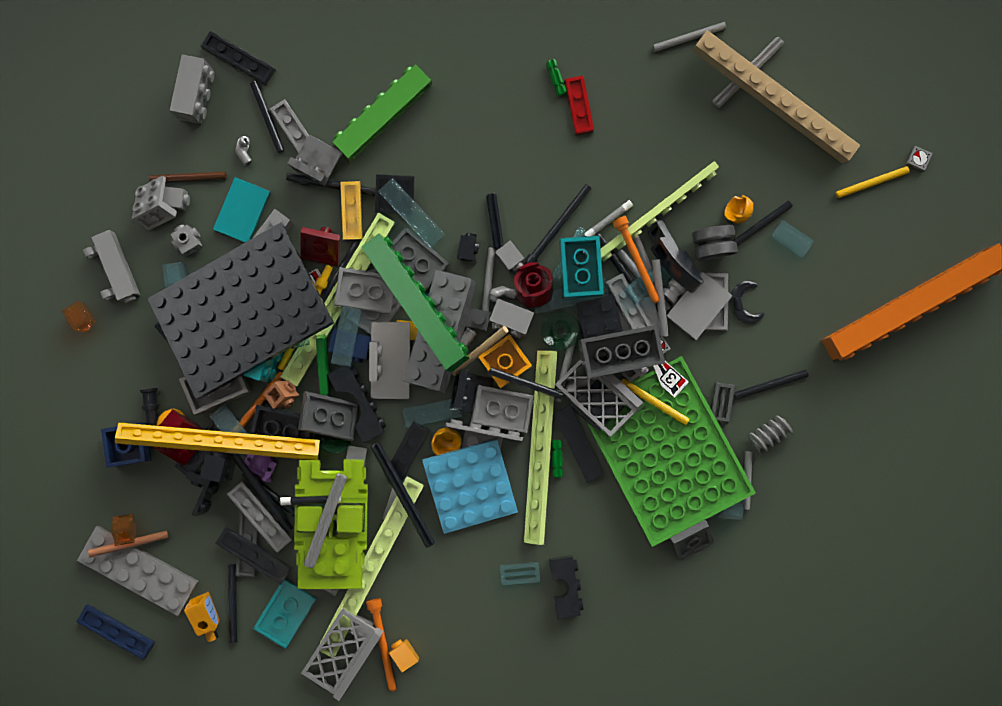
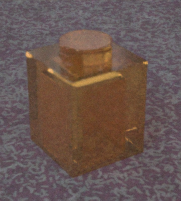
(79, 317)
(123, 529)

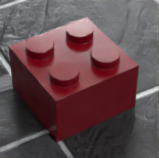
(178, 420)

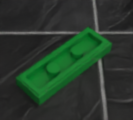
(322, 359)

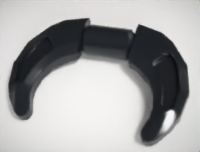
(742, 314)

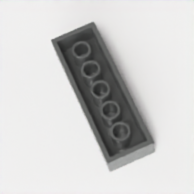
(454, 299)

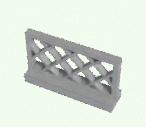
(614, 386)
(352, 666)

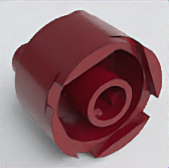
(533, 285)

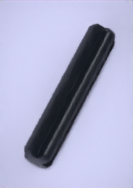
(495, 220)

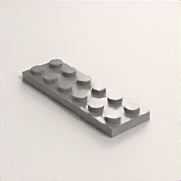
(140, 573)

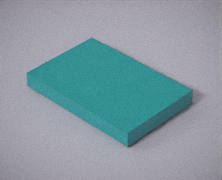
(241, 210)
(284, 613)

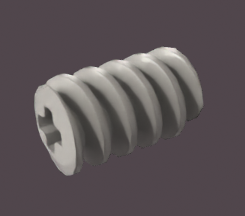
(770, 433)

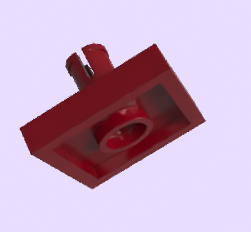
(320, 246)

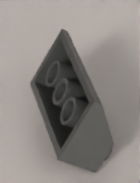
(621, 351)

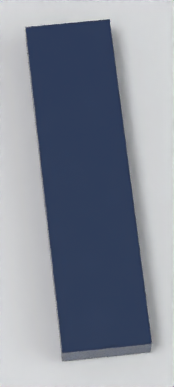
(115, 631)

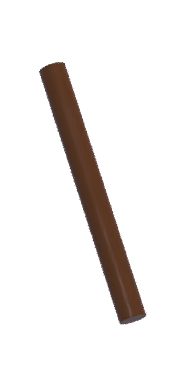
(191, 176)

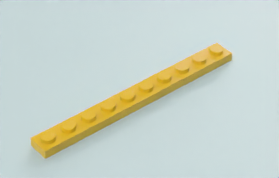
(217, 441)

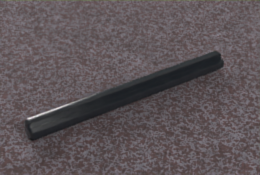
(402, 494)

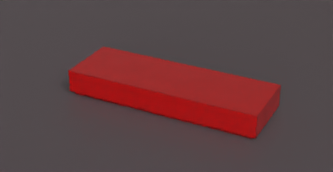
(579, 105)

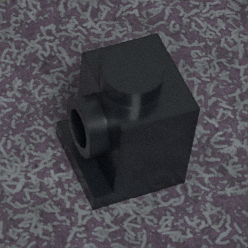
(468, 248)

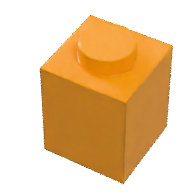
(403, 654)

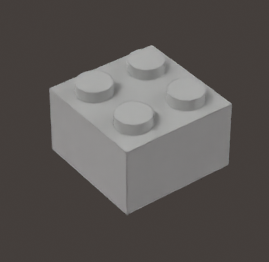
(511, 316)

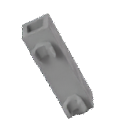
(115, 266)

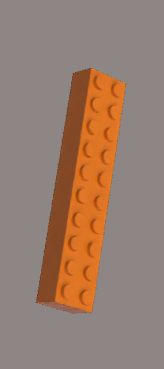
(915, 302)

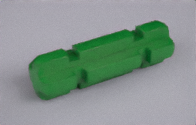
(556, 77)
(557, 458)

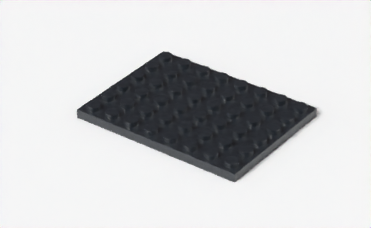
(240, 311)

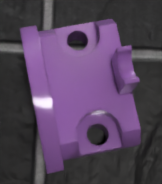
(260, 466)

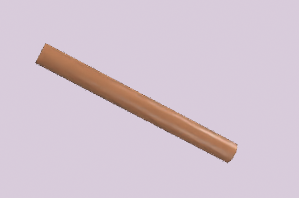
(138, 541)

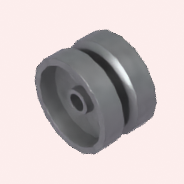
(715, 241)

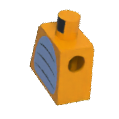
(203, 616)

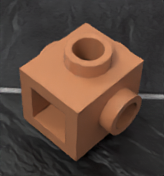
(281, 394)

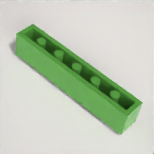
(382, 113)

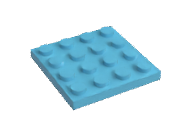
(470, 485)

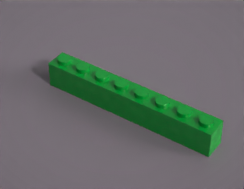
(415, 302)

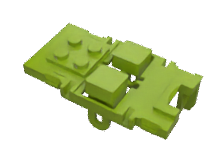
(337, 558)

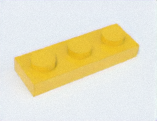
(351, 210)

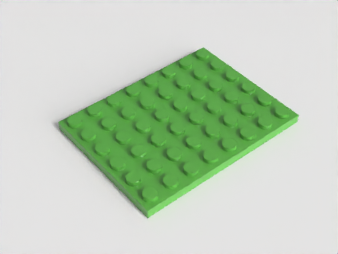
(671, 469)

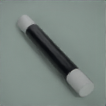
(305, 500)

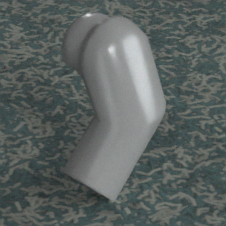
(242, 149)
(501, 291)
(580, 383)

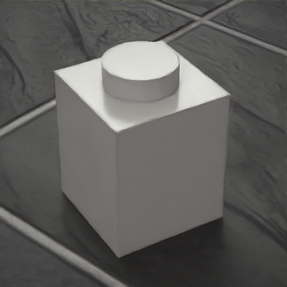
(176, 198)
(510, 256)

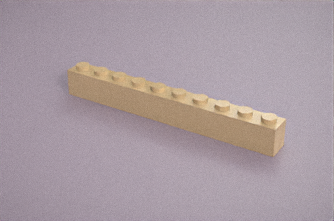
(775, 97)

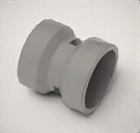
(673, 291)

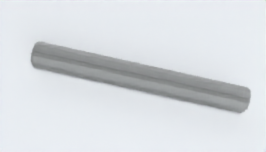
(762, 58)
(325, 520)

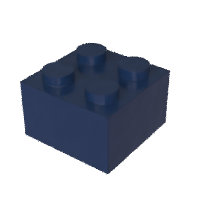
(122, 454)

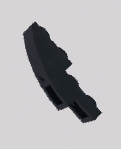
(674, 261)

